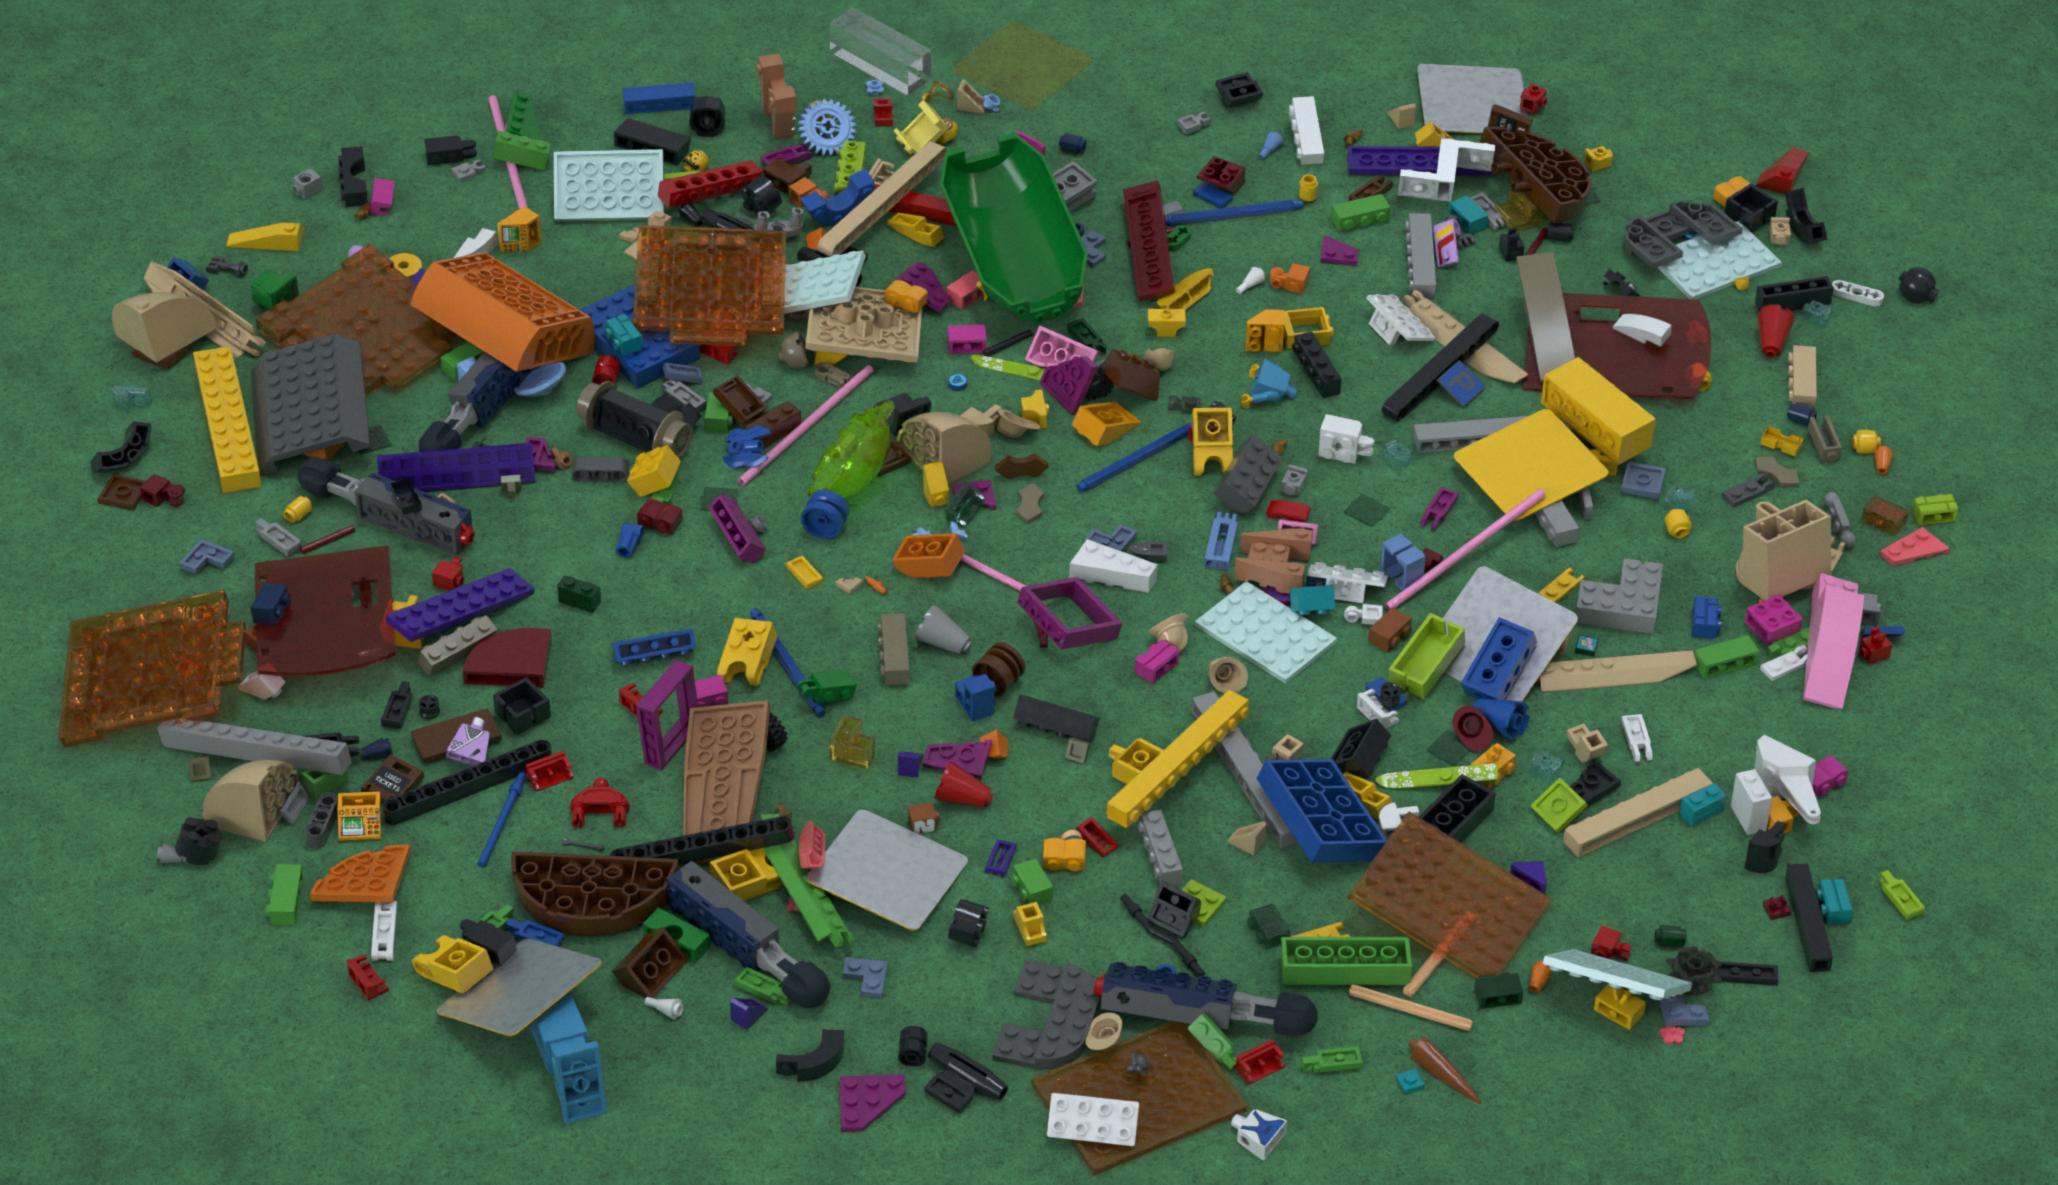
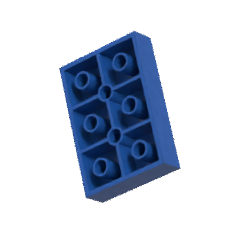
(644, 365)
(1321, 810)

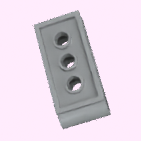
(1075, 185)

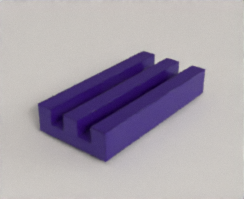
(997, 870)

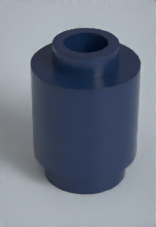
(1072, 143)
(1801, 413)

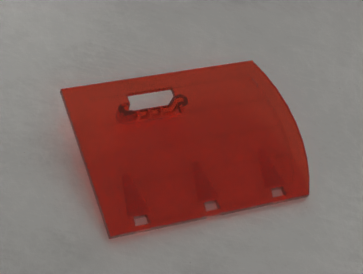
(1628, 363)
(320, 626)

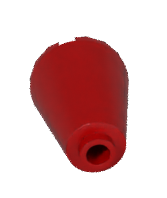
(1774, 328)
(962, 788)

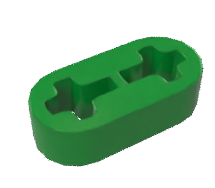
(1185, 236)

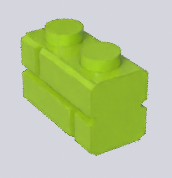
(1934, 509)

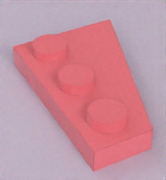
(1913, 546)

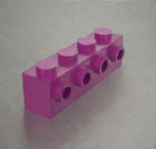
(737, 529)

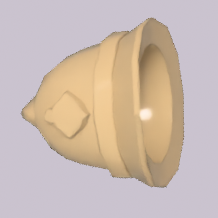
(1172, 631)
(1228, 674)

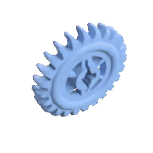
(809, 125)

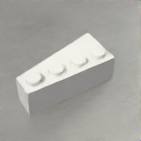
(1306, 130)
(1110, 566)

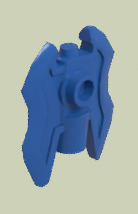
(744, 446)

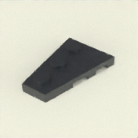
(1595, 783)

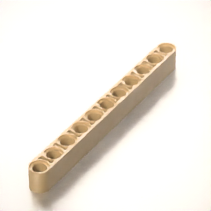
(882, 199)

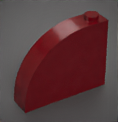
(510, 658)

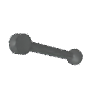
(566, 842)

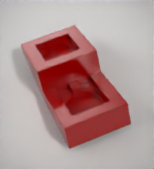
(883, 112)
(1291, 510)

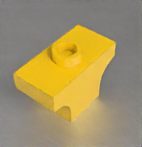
(1166, 321)
(1035, 409)
(1030, 923)

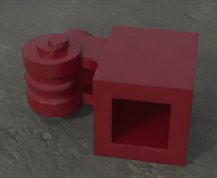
(158, 489)

